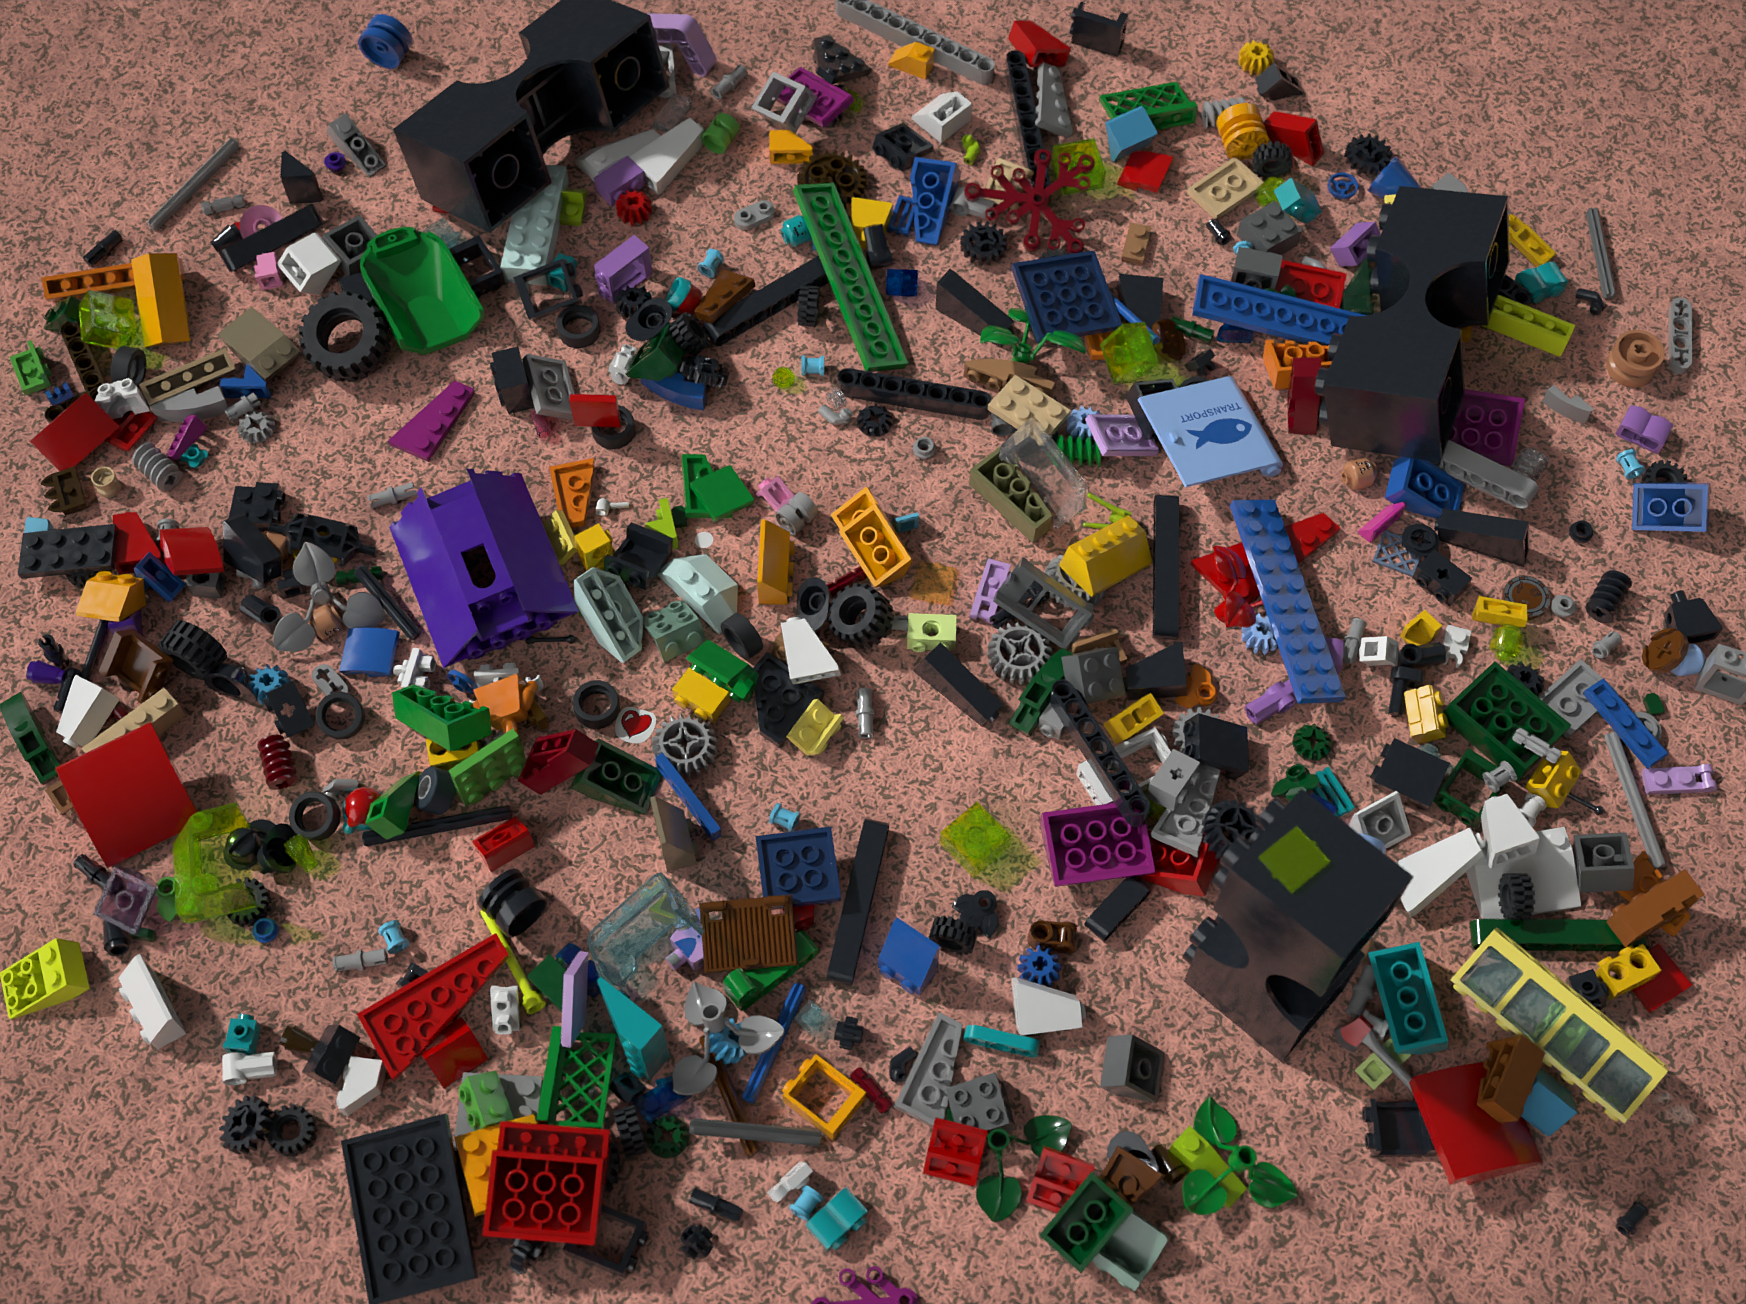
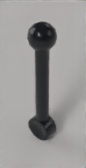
(570, 639)
(1598, 810)

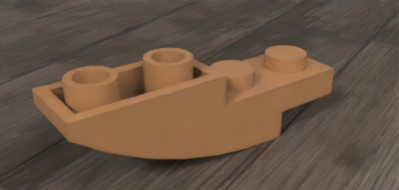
(998, 372)

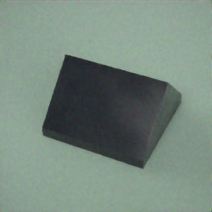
(299, 181)

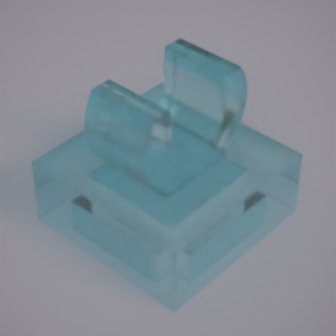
(811, 1018)

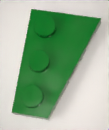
(694, 467)

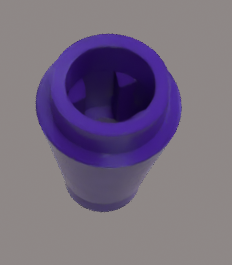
(44, 673)

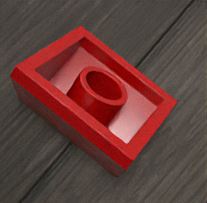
(503, 843)
(453, 1053)

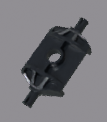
(341, 542)

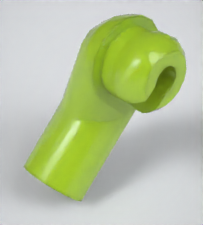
(972, 149)

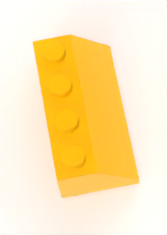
(1107, 556)

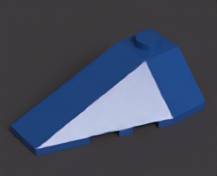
(933, 191)

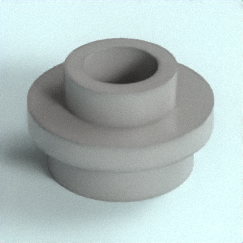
(924, 442)
(1561, 611)

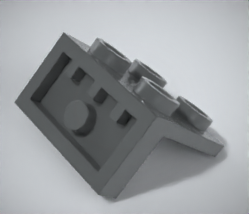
(982, 1103)

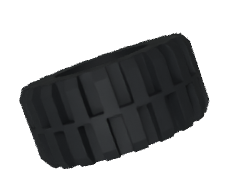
(330, 313)

